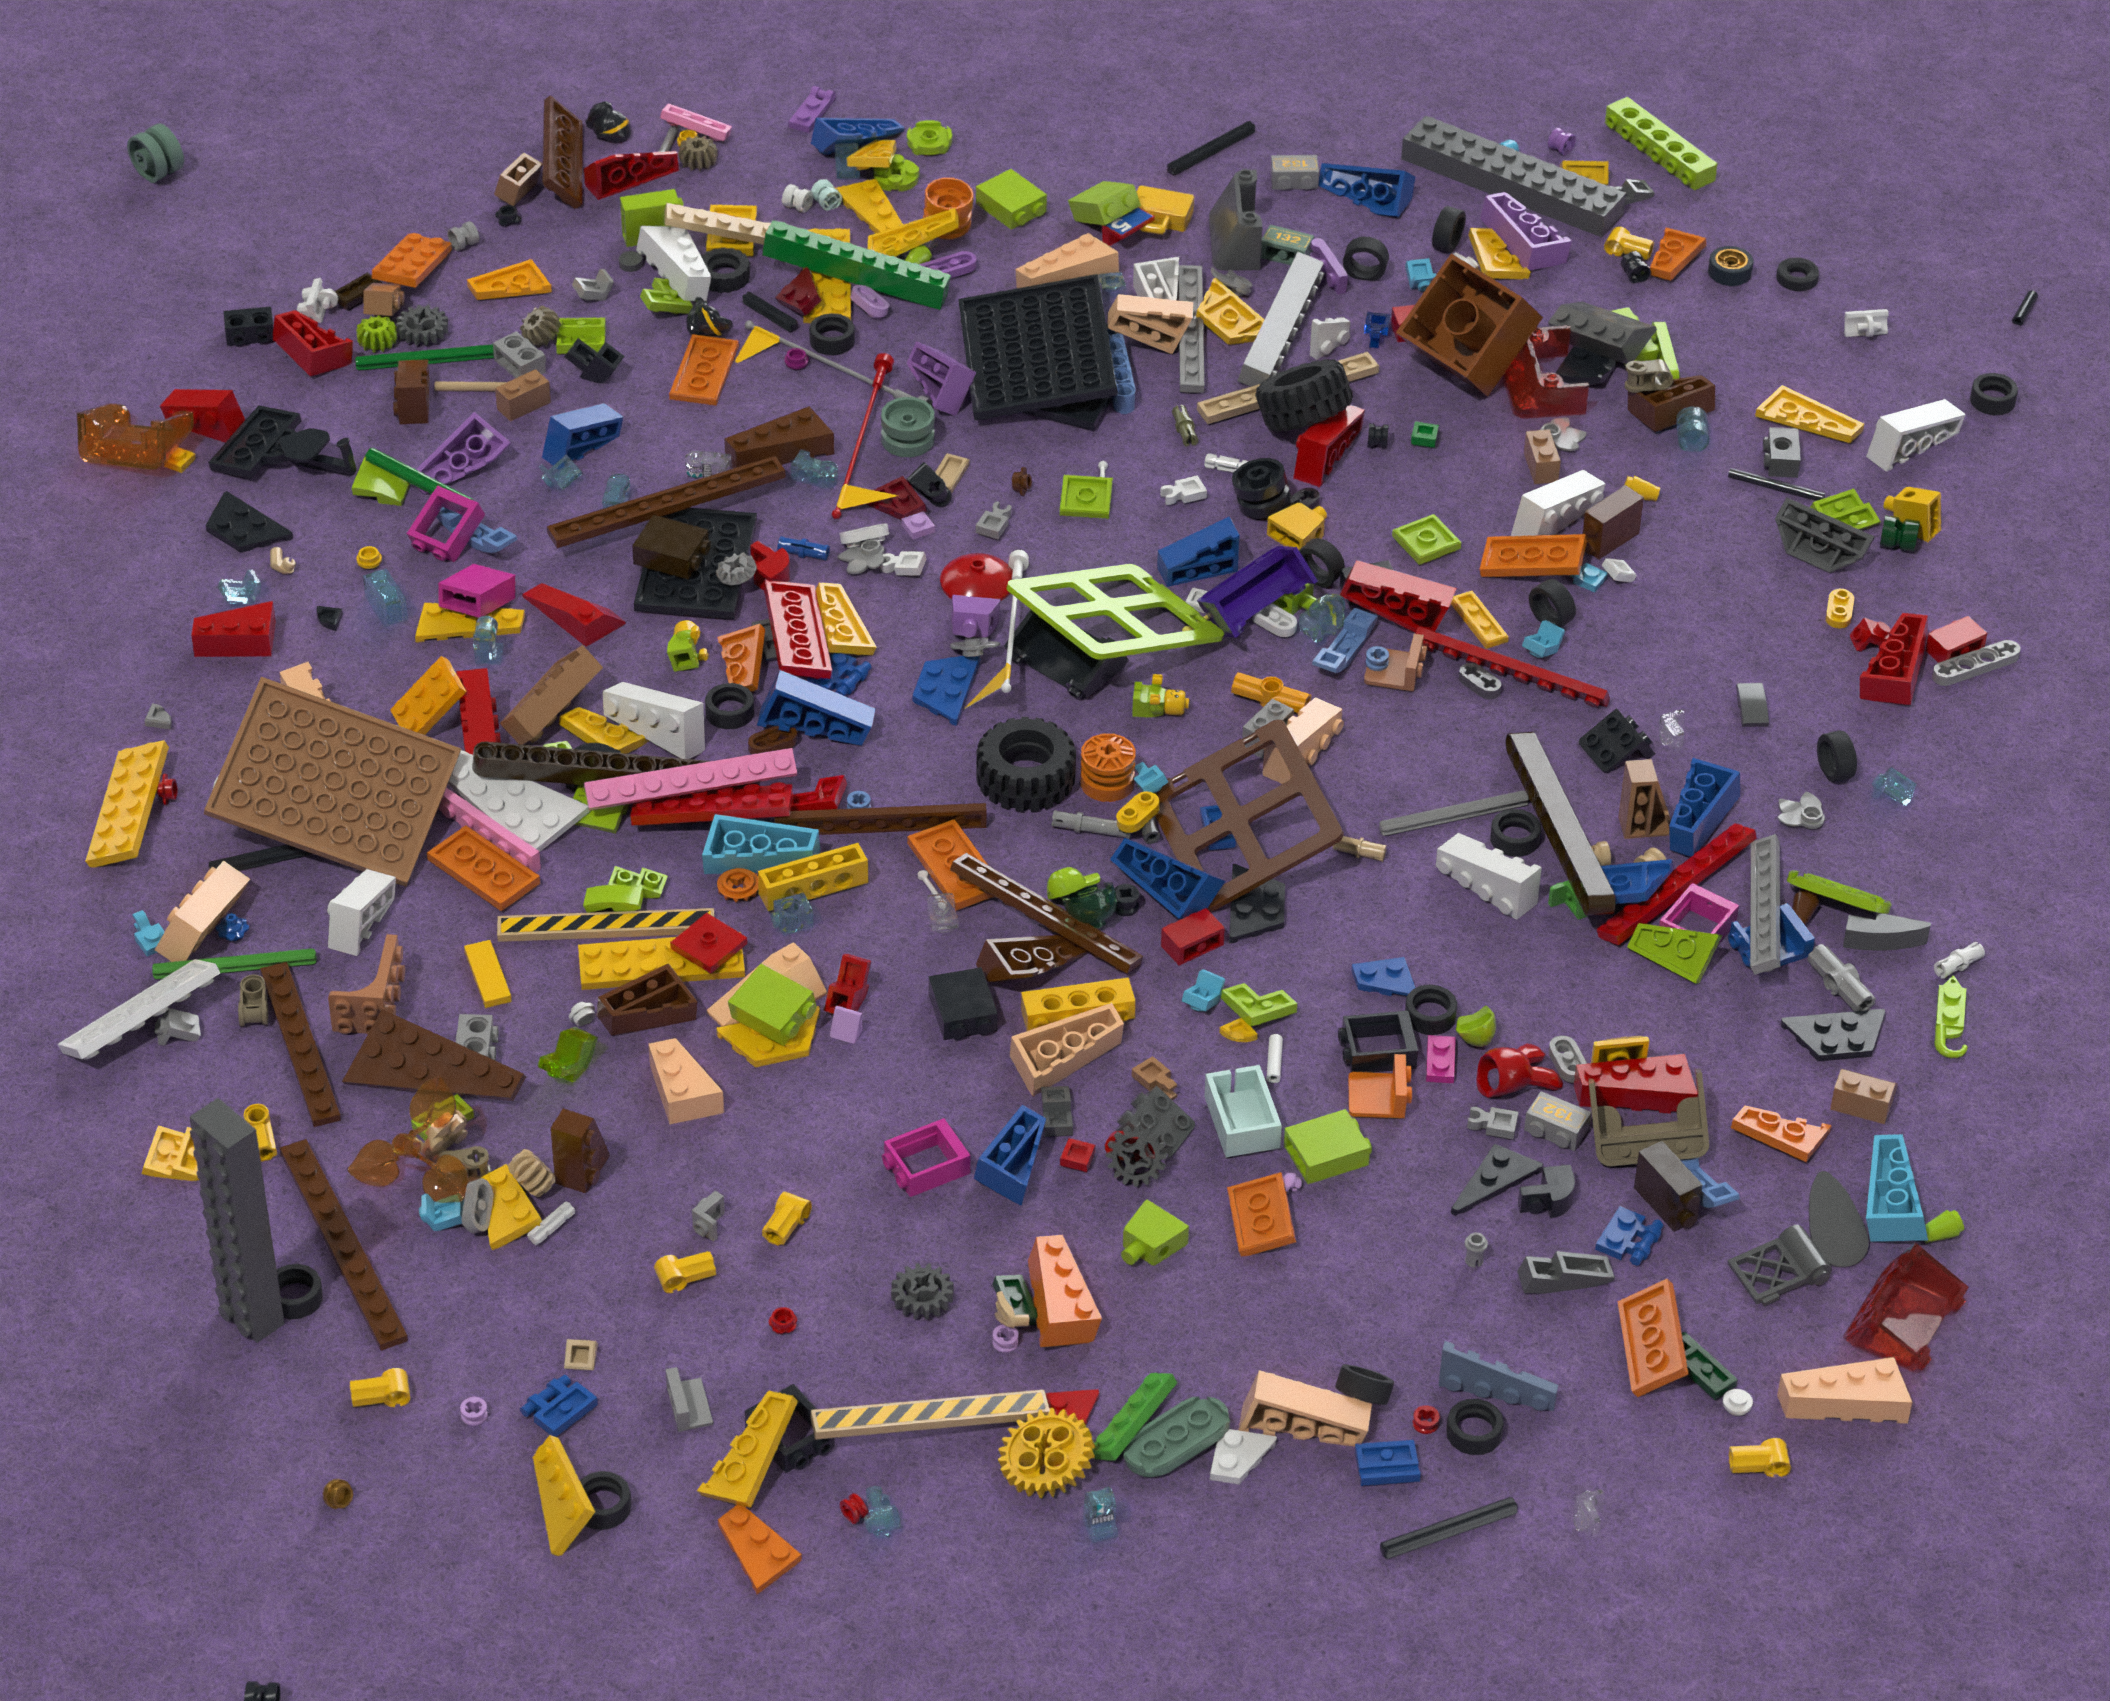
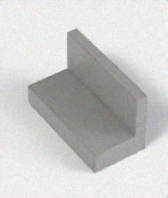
(688, 1401)

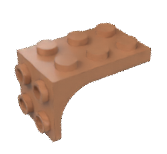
(359, 1009)

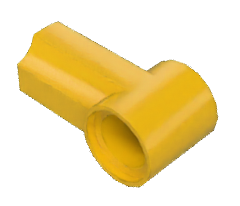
(1622, 242)
(259, 1118)
(788, 1213)
(676, 1272)
(389, 1389)
(1768, 1458)

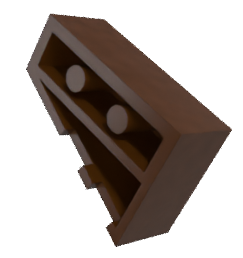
(412, 392)
(1660, 407)
(647, 1003)
(577, 1151)

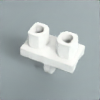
(317, 301)
(1866, 323)

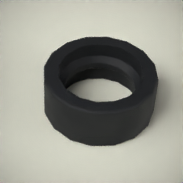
(1448, 229)
(1371, 246)
(832, 345)
(1993, 405)
(1329, 555)
(1559, 596)
(729, 719)
(1837, 756)
(1514, 846)
(1431, 994)
(307, 1304)
(1364, 1384)
(1474, 1444)
(614, 1483)

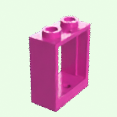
(471, 519)
(1697, 900)
(920, 1139)

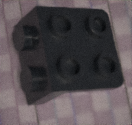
(1614, 741)

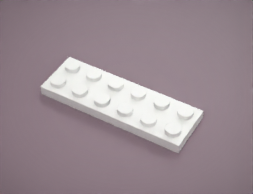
(135, 1011)

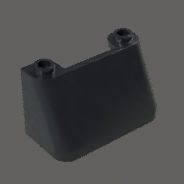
(1059, 659)

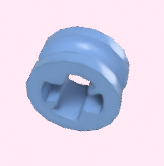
(1377, 664)
(858, 796)

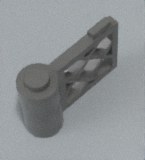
(1801, 1259)

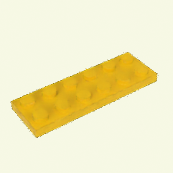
(833, 291)
(127, 804)
(623, 961)

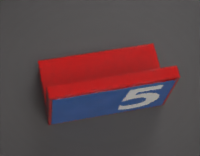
(1125, 226)

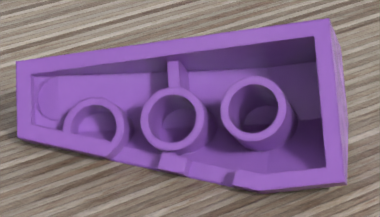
(464, 451)

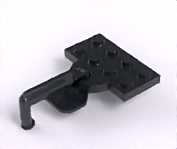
(271, 438)

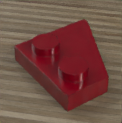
(800, 293)
(904, 505)

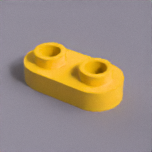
(1839, 608)
(1137, 812)

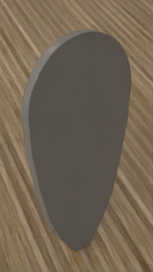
(1836, 1222)

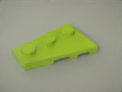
(1676, 949)

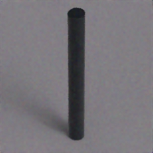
(1775, 485)

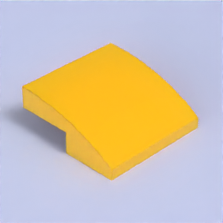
(171, 1155)

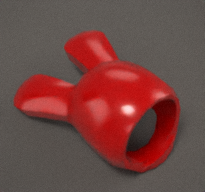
(1515, 1070)

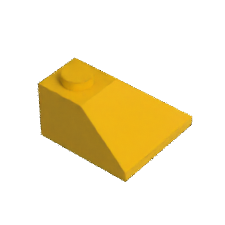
(1620, 1049)

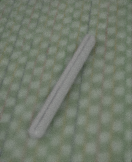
(1453, 813)

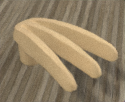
(1006, 1314)

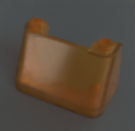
(111, 439)

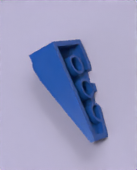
(1379, 189)

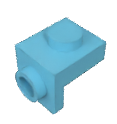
(1419, 273)
(1545, 641)
(1205, 992)
(440, 1215)

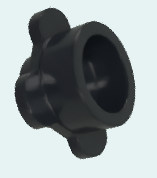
(507, 215)

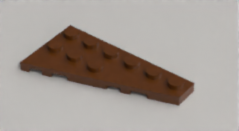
(408, 1056)

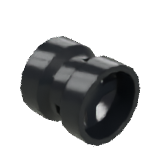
(1635, 267)
(256, 1692)

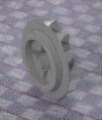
(739, 574)

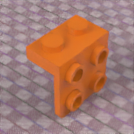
(1380, 1093)

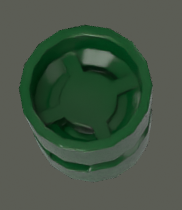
(1899, 533)

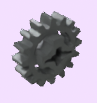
(422, 324)
(1147, 1160)
(922, 1291)

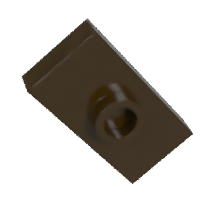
(353, 292)

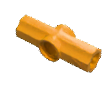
(1269, 689)

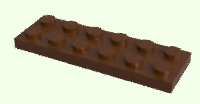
(562, 152)

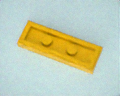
(1479, 619)
(487, 973)

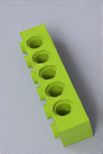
(1661, 143)

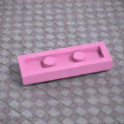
(692, 121)

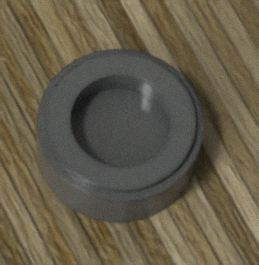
(630, 261)

